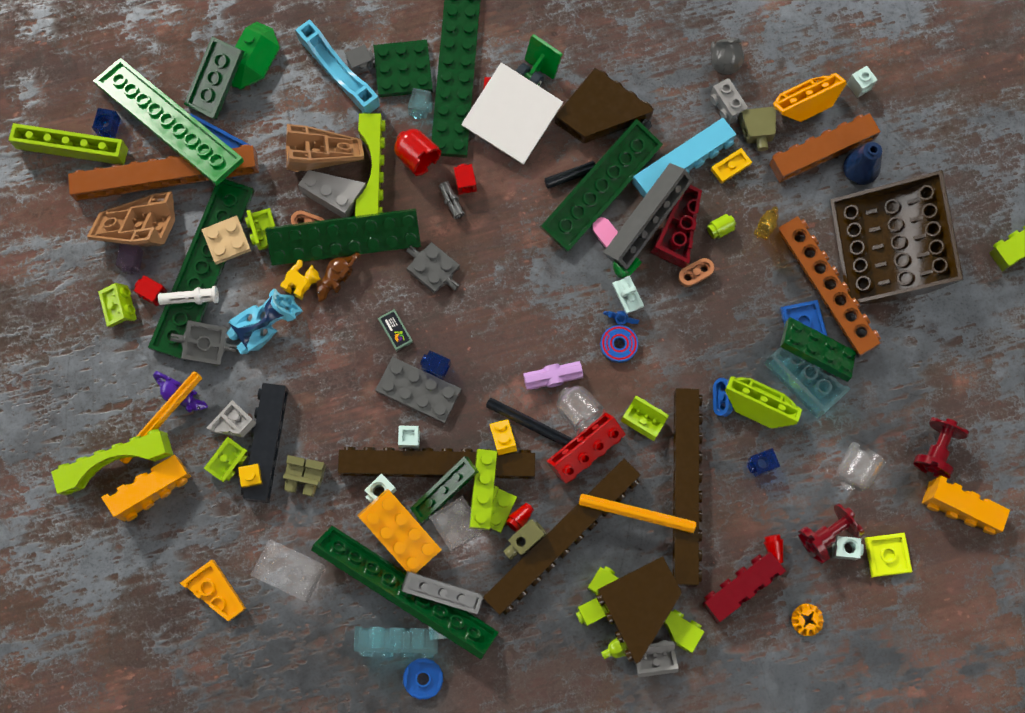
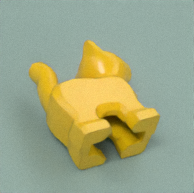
(296, 280)

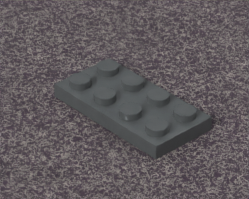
(418, 390)

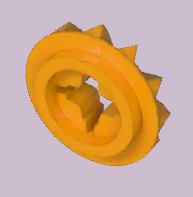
(798, 620)

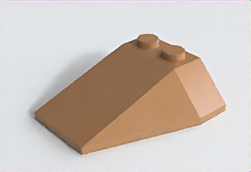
(316, 148)
(136, 223)

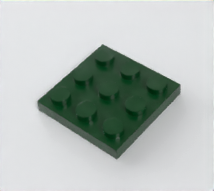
(402, 68)

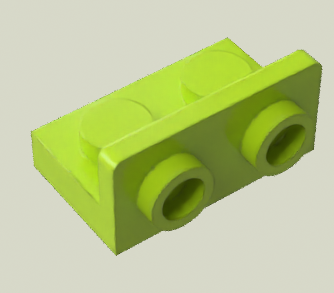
(117, 304)
(501, 508)

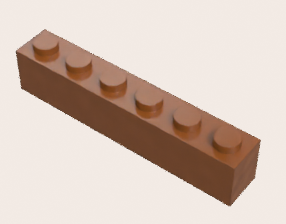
(824, 147)

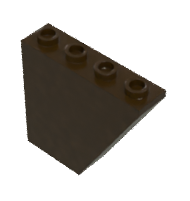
(601, 108)
(640, 605)

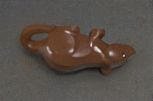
(337, 271)

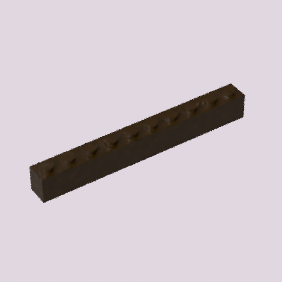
(427, 462)
(686, 485)
(559, 539)

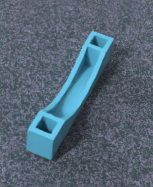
(324, 54)

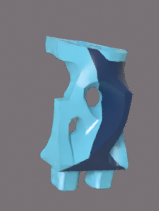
(262, 318)

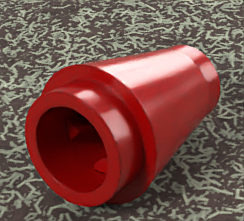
(519, 517)
(775, 545)

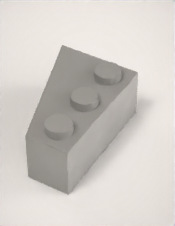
(332, 191)

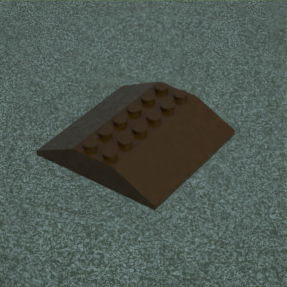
(897, 239)

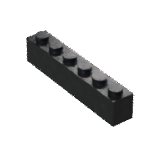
(266, 439)

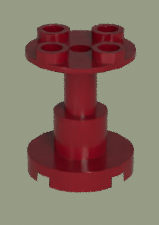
(938, 454)
(824, 537)

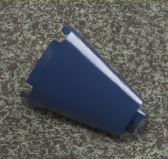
(864, 164)

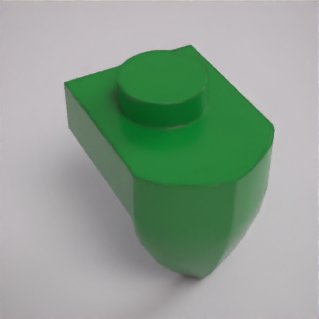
(621, 272)

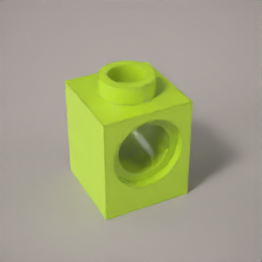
(590, 612)

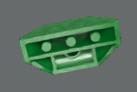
(260, 51)

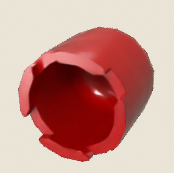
(416, 151)

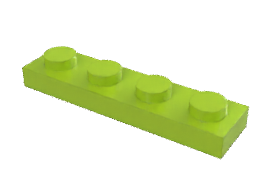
(483, 489)

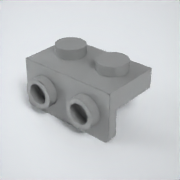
(727, 100)
(658, 660)

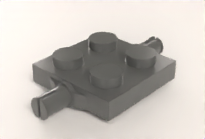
(433, 268)
(203, 343)

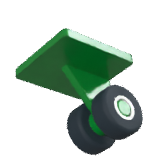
(542, 58)

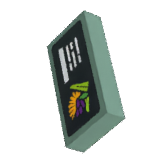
(395, 330)

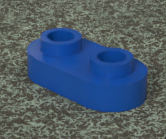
(721, 399)

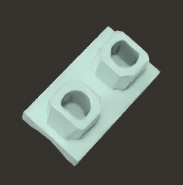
(628, 295)

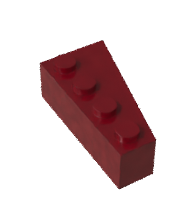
(677, 232)
(743, 586)

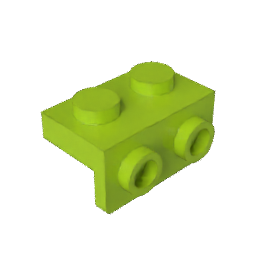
(258, 222)
(644, 418)
(225, 460)

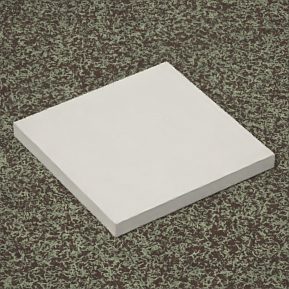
(512, 113)

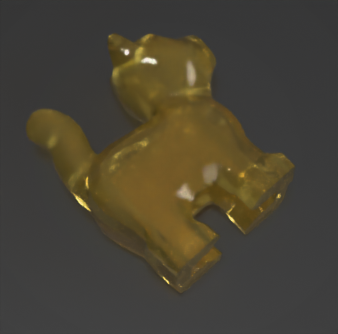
(767, 223)

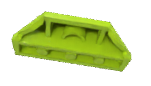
(762, 403)

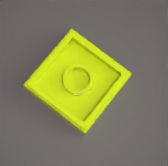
(888, 555)

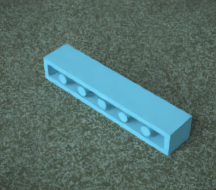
(689, 154)

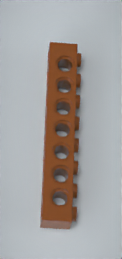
(799, 227)

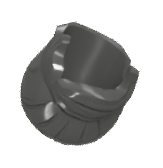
(727, 56)

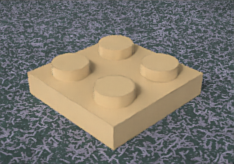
(226, 240)

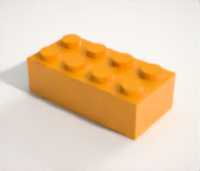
(399, 532)

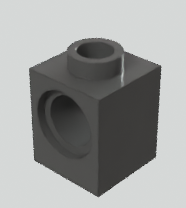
(360, 59)

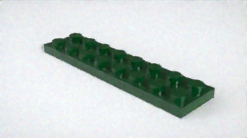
(601, 185)
(343, 237)

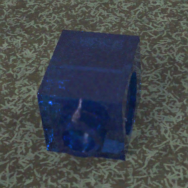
(106, 116)
(435, 364)
(770, 459)

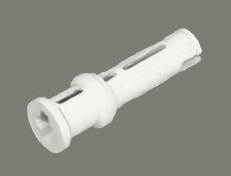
(198, 296)

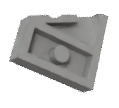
(232, 421)

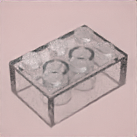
(288, 570)

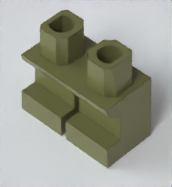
(304, 472)

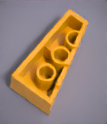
(147, 489)
(965, 506)

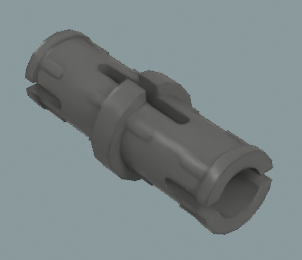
(446, 191)

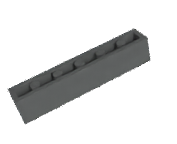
(648, 215)

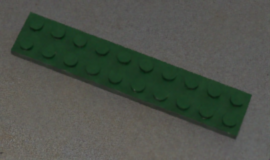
(455, 76)
(198, 268)
(388, 581)

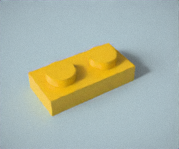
(731, 165)
(503, 437)

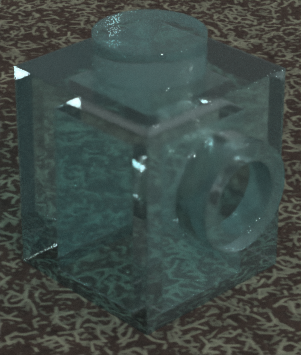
(420, 103)

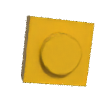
(250, 475)

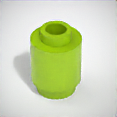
(721, 226)

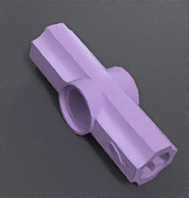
(553, 375)

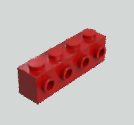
(586, 448)

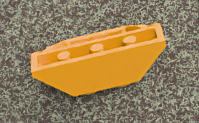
(810, 97)

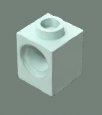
(862, 81)
(409, 437)
(380, 481)
(839, 552)

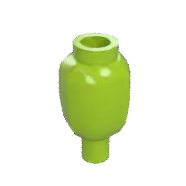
(614, 649)

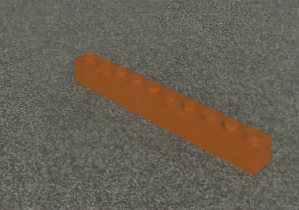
(148, 175)

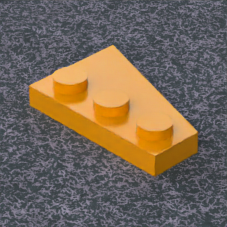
(214, 589)

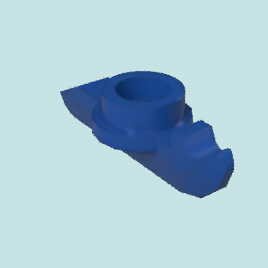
(621, 317)

